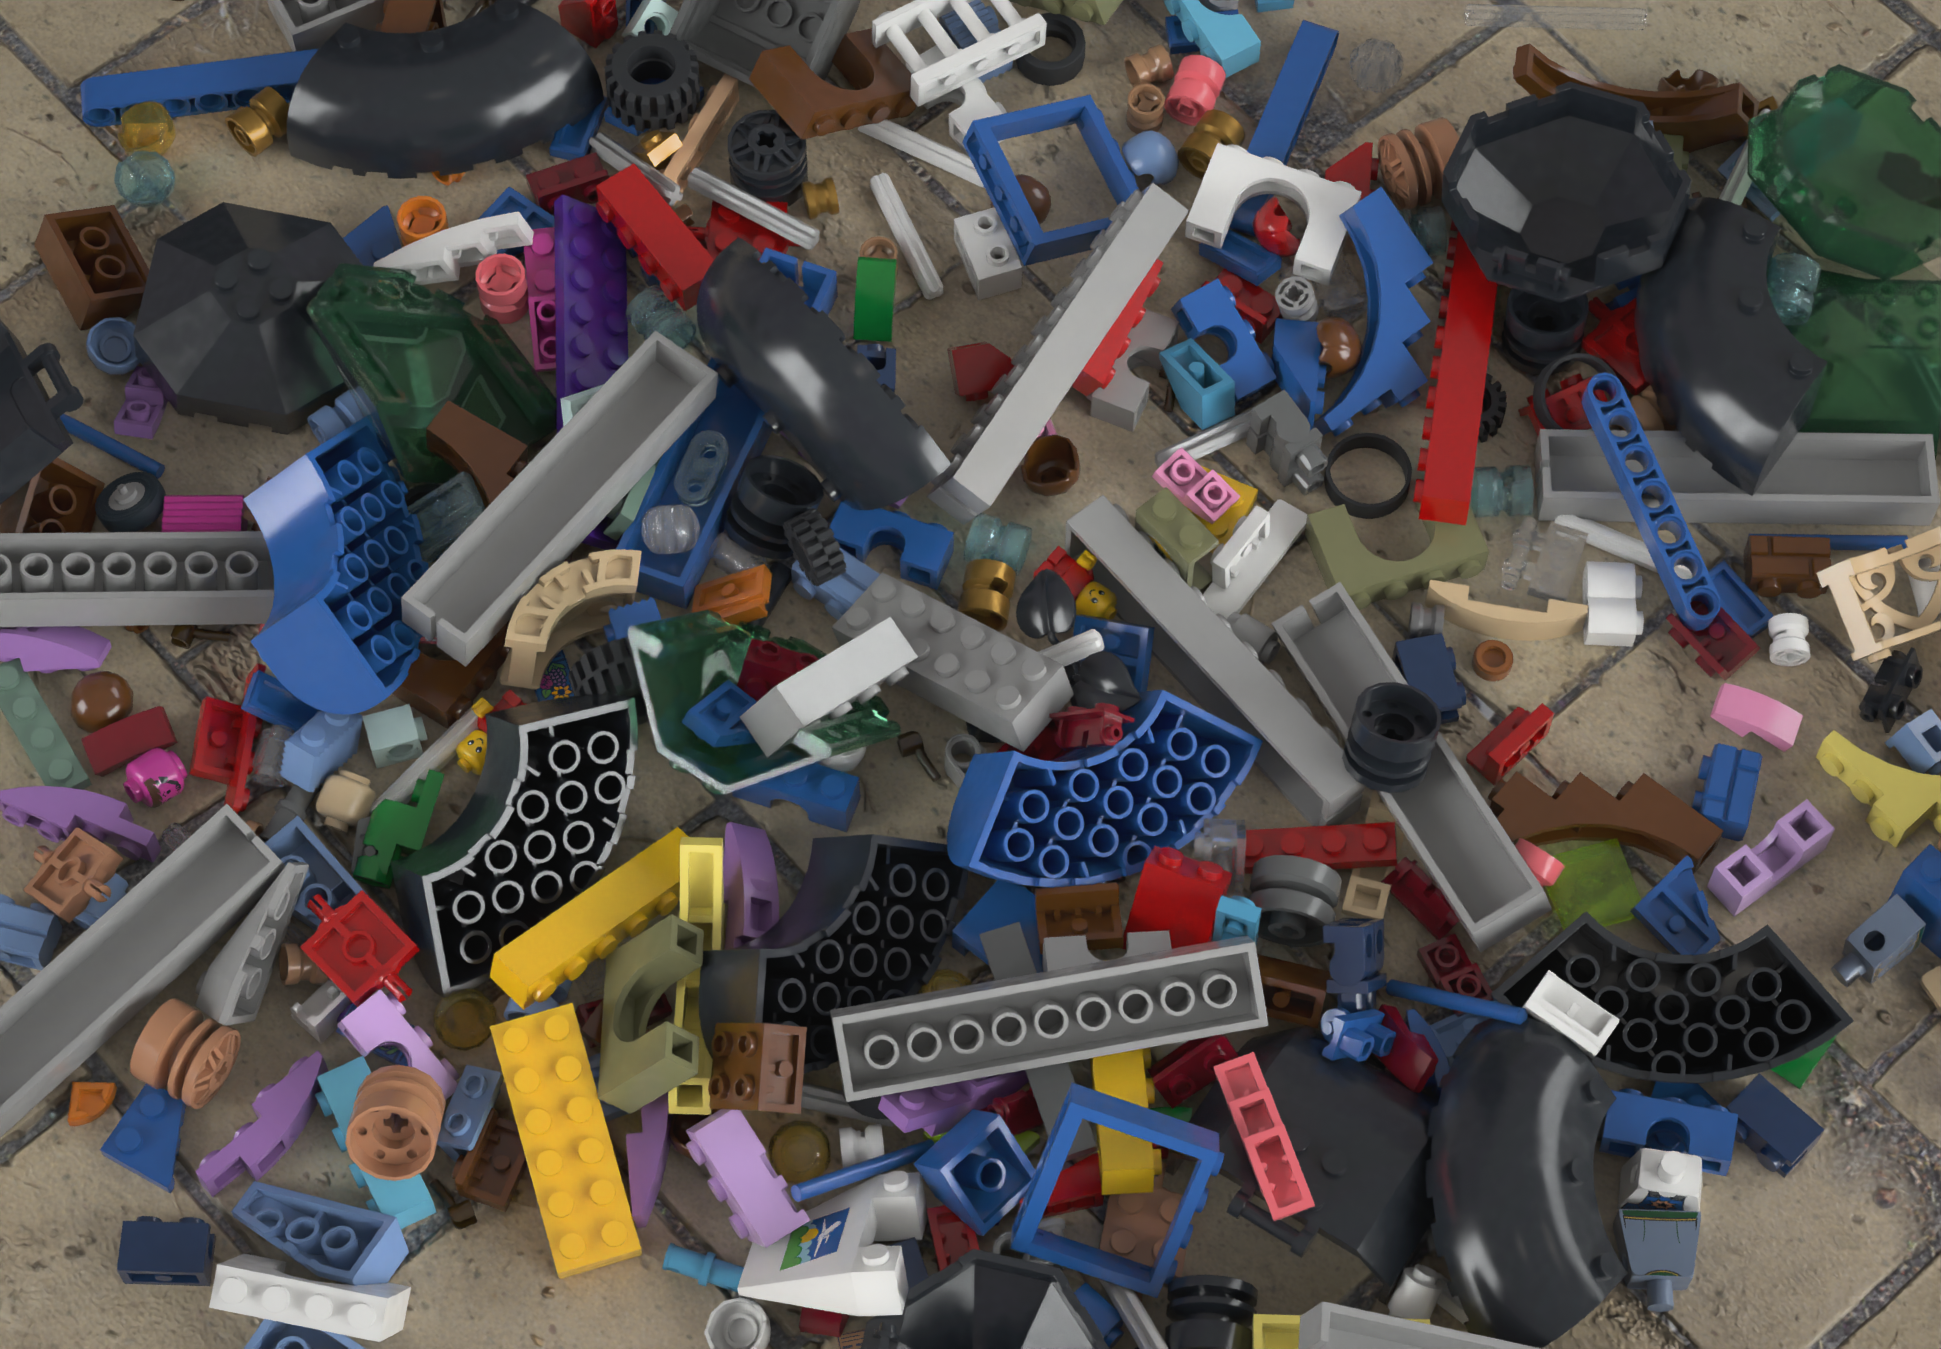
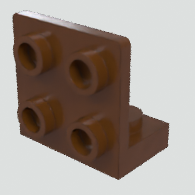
(757, 1067)

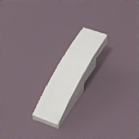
(443, 253)

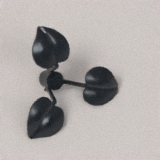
(1100, 678)

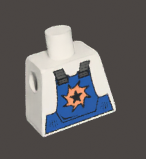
(1661, 1181)

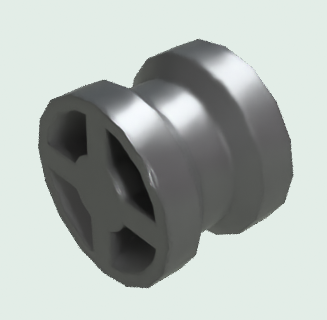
(1425, 620)

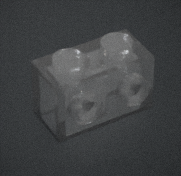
(1224, 844)

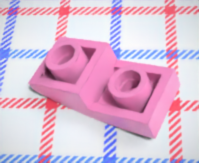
(1194, 487)
(1751, 711)

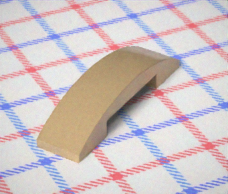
(1503, 621)
(1365, 893)

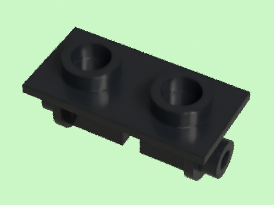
(1900, 676)

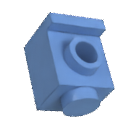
(1920, 743)

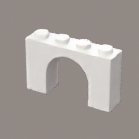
(1238, 176)
(262, 1290)

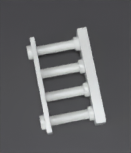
(960, 64)

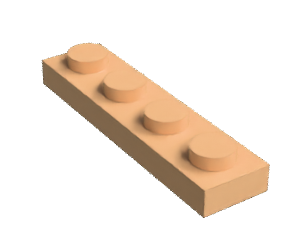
(703, 130)

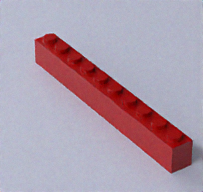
(1459, 388)

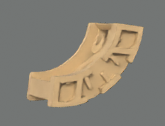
(1852, 582)
(565, 607)

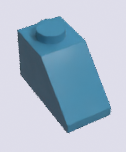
(1199, 383)

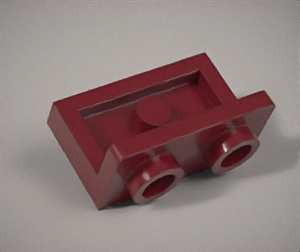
(1721, 645)
(769, 665)
(1190, 1067)

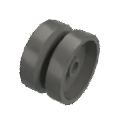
(1294, 899)

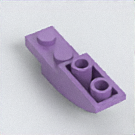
(53, 648)
(62, 809)
(748, 884)
(943, 1106)
(281, 1117)

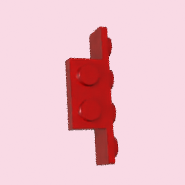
(225, 745)

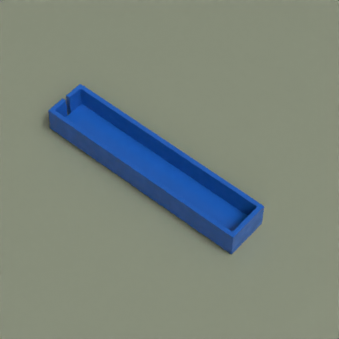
(740, 421)

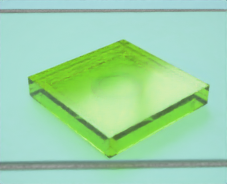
(1594, 882)

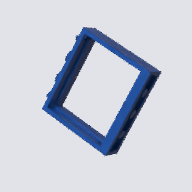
(1006, 194)
(1138, 1122)

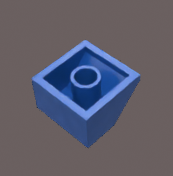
(977, 1170)

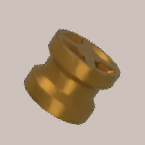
(820, 198)

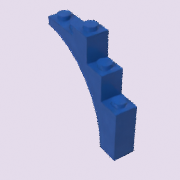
(1391, 266)

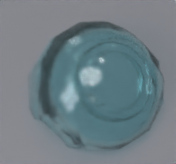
(145, 179)

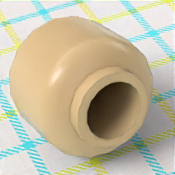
(345, 800)

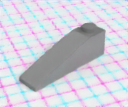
(242, 969)

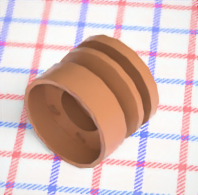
(1415, 162)
(185, 1053)
(395, 1122)

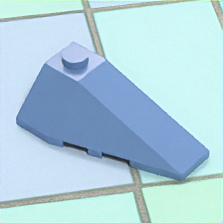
(325, 1235)

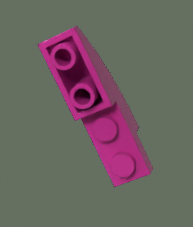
(541, 299)

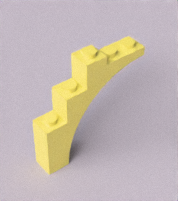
(1897, 795)
(703, 907)

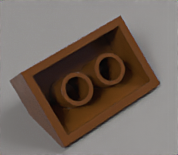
(93, 263)
(53, 502)

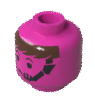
(155, 777)

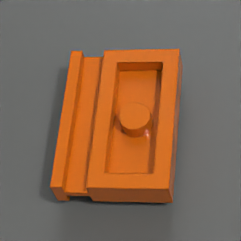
(736, 596)

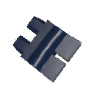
(1356, 961)

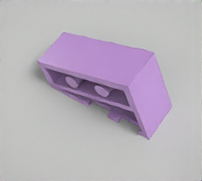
(744, 1178)

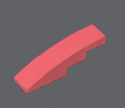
(1264, 1136)

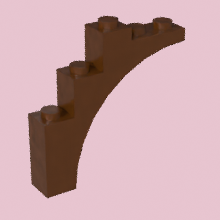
(1699, 116)
(477, 449)
(1639, 817)

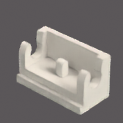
(320, 1011)
(1571, 1014)

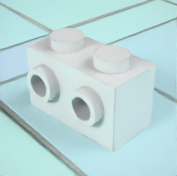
(988, 253)

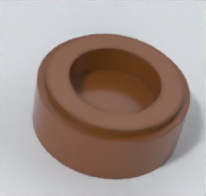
(1492, 660)

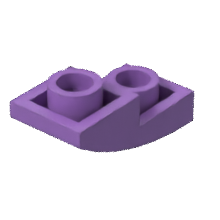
(142, 408)

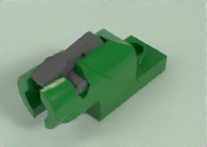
(392, 831)

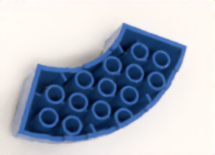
(339, 571)
(1099, 806)

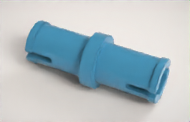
(702, 1267)

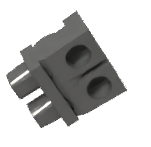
(1287, 439)

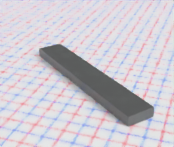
(1009, 958)

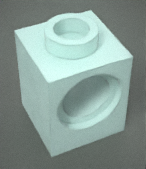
(655, 10)
(394, 735)

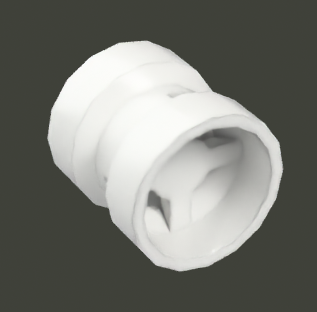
(1788, 637)
(860, 1146)

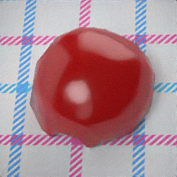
(1273, 229)

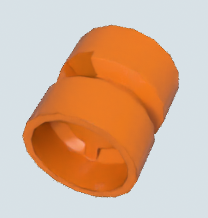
(420, 218)

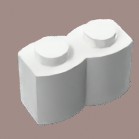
(1611, 597)

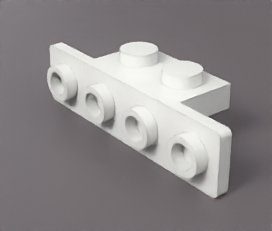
(1251, 555)

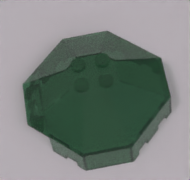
(1852, 171)

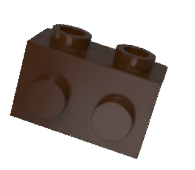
(1080, 912)
(494, 1165)

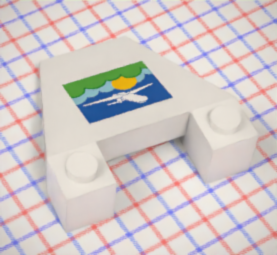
(832, 1256)

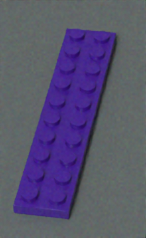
(588, 310)

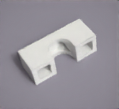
(971, 97)

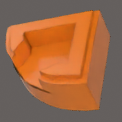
(89, 1101)

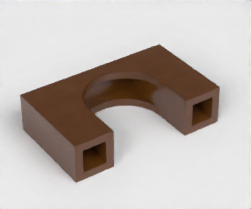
(820, 108)
(447, 687)

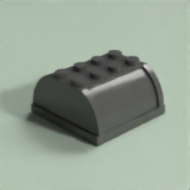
(737, 31)

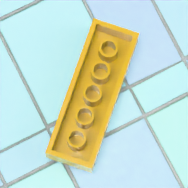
(566, 1141)

